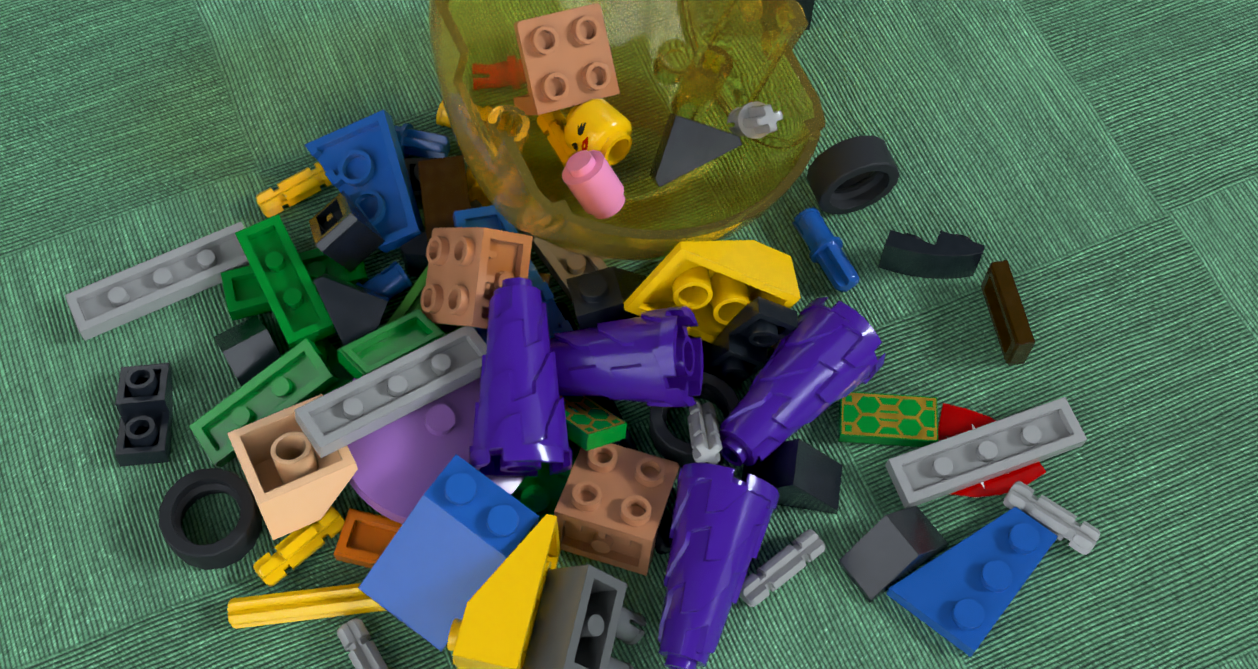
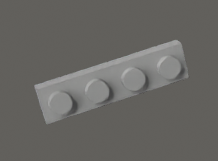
(156, 282)
(392, 391)
(985, 452)

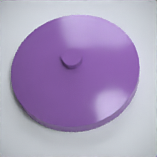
(410, 453)

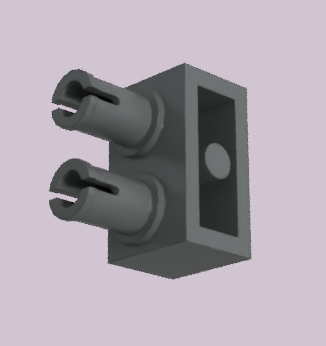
(580, 621)

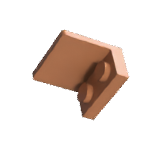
(565, 59)
(466, 270)
(615, 505)

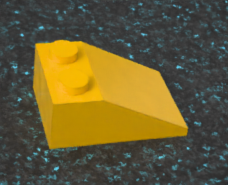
(716, 282)
(504, 609)

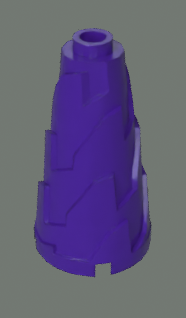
(633, 359)
(803, 378)
(519, 403)
(714, 536)

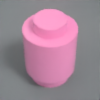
(594, 184)

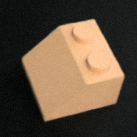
(287, 473)

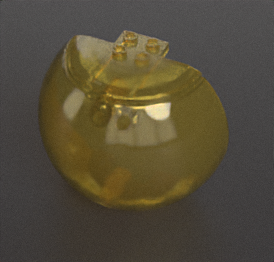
(667, 59)

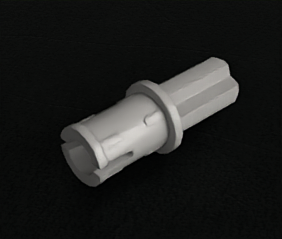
(754, 120)

